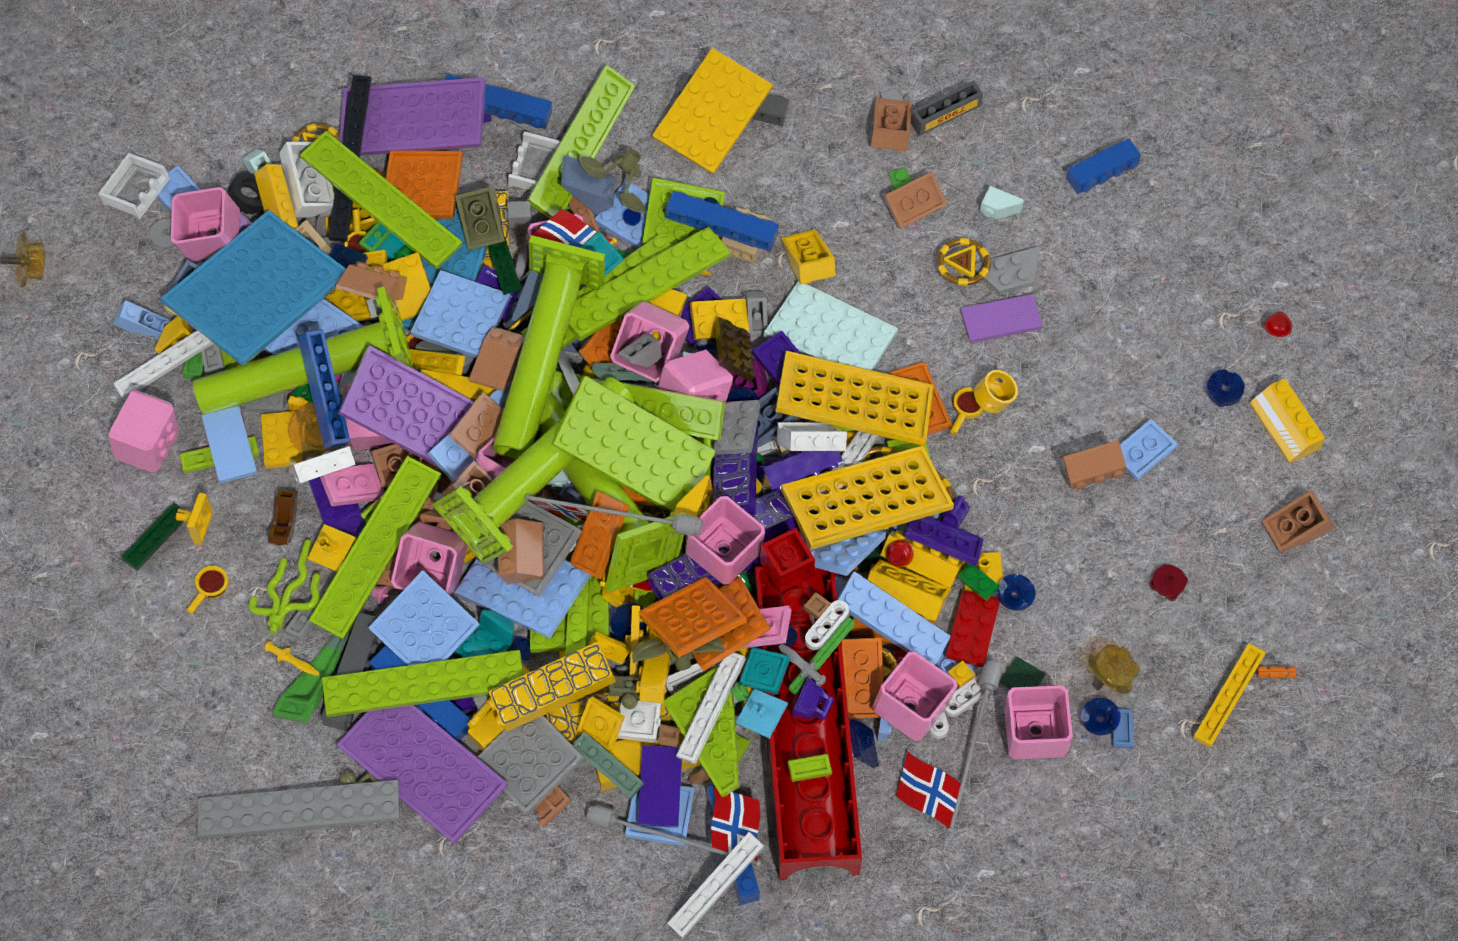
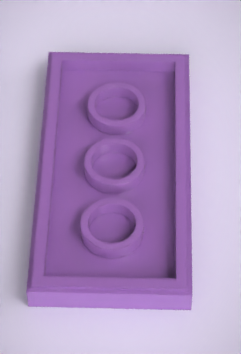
(1001, 318)

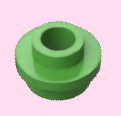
(740, 692)

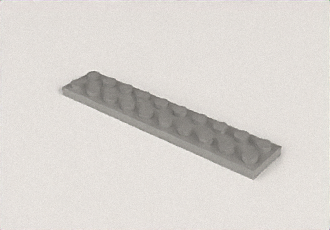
(298, 809)

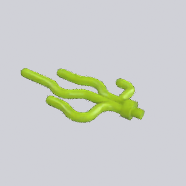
(282, 608)

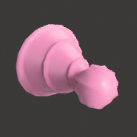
(380, 593)

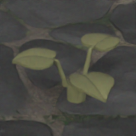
(629, 164)
(653, 648)

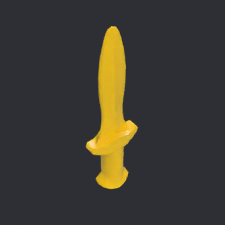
(286, 656)

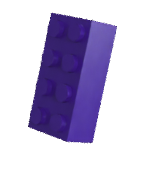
(796, 466)

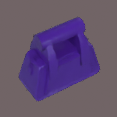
(957, 515)
(809, 699)

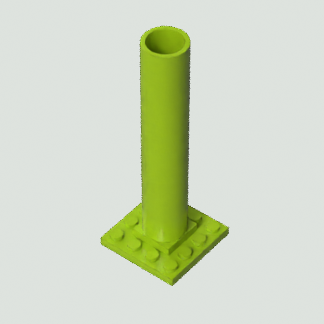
(563, 272)
(287, 369)
(479, 518)
(639, 545)

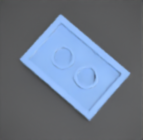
(1146, 449)

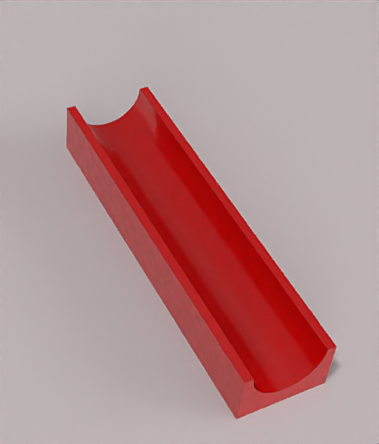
(815, 816)

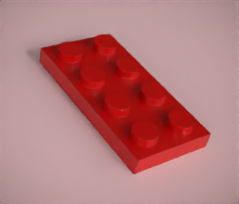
(972, 629)

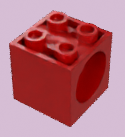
(787, 560)

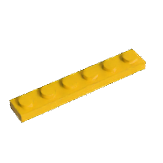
(1229, 695)

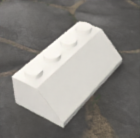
(308, 189)

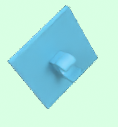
(761, 713)

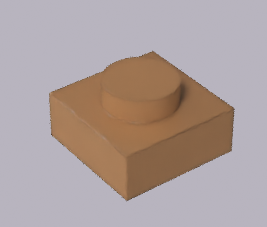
(816, 606)
(668, 735)

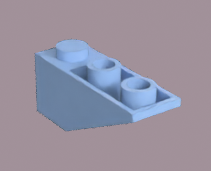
(139, 320)

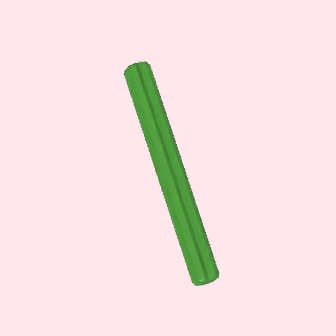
(824, 652)

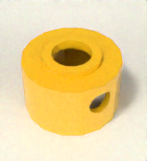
(1004, 392)

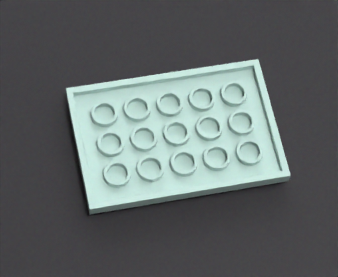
(831, 328)

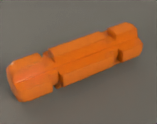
(1276, 672)

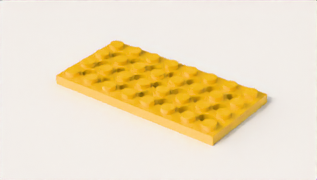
(865, 393)
(865, 471)

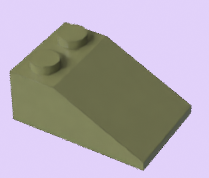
(480, 218)

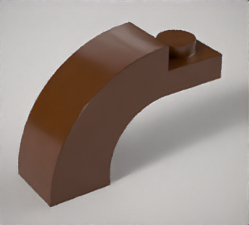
(284, 517)

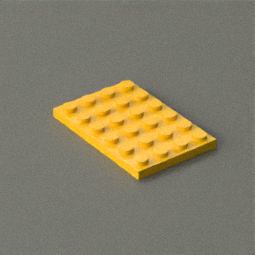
(712, 111)

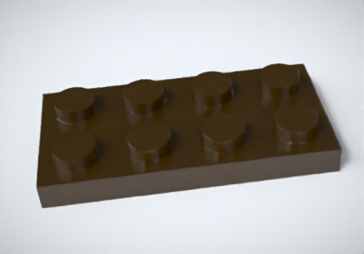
(734, 349)

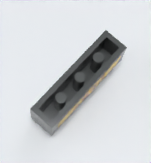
(946, 108)

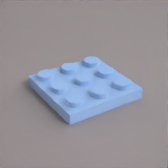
(613, 218)
(685, 807)

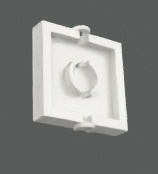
(641, 722)

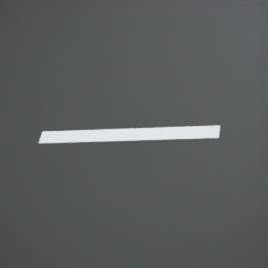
(568, 372)

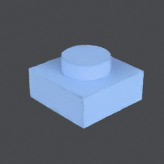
(884, 729)

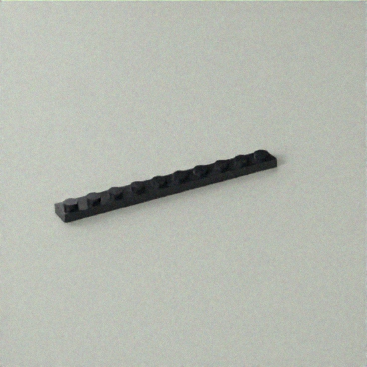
(353, 141)

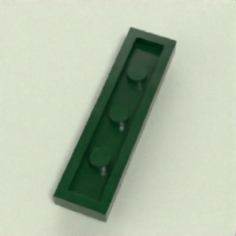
(504, 267)
(153, 538)

